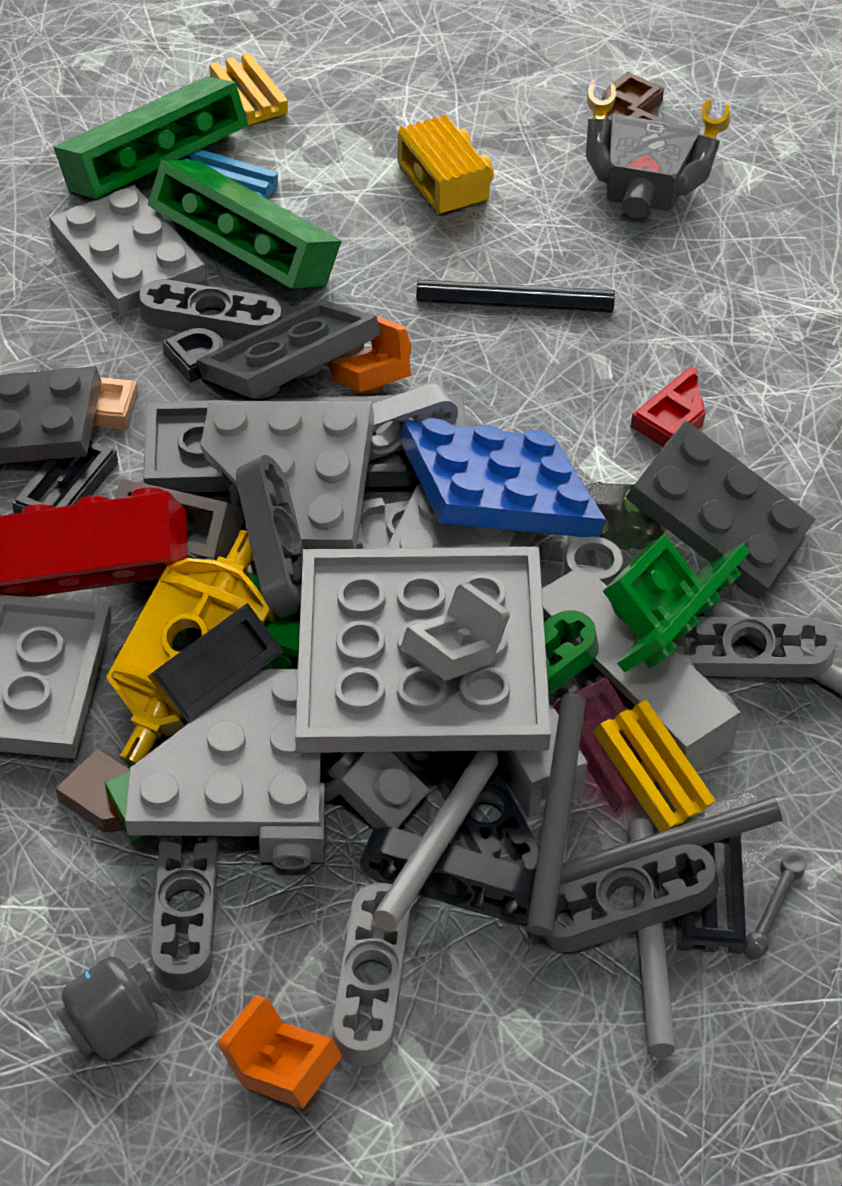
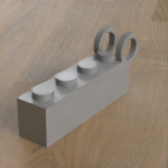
(688, 705)

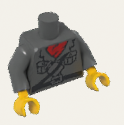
(648, 159)

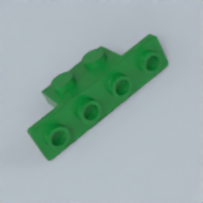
(664, 596)

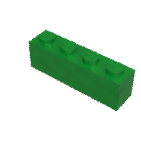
(154, 132)
(244, 223)

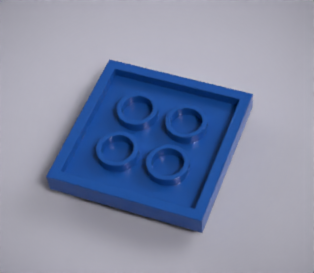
(499, 479)

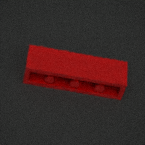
(91, 543)

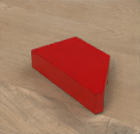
(670, 407)

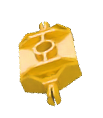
(186, 596)

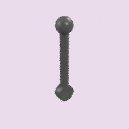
(792, 867)

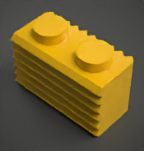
(444, 164)

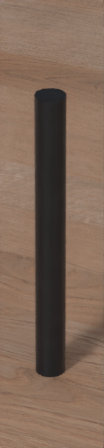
(515, 294)

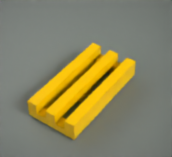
(256, 86)
(661, 762)

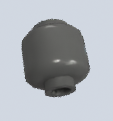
(109, 1007)

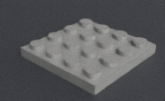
(375, 697)

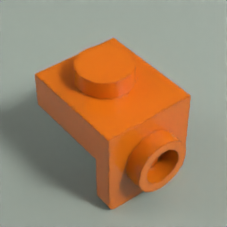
(378, 365)
(276, 1056)

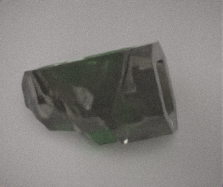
(624, 522)

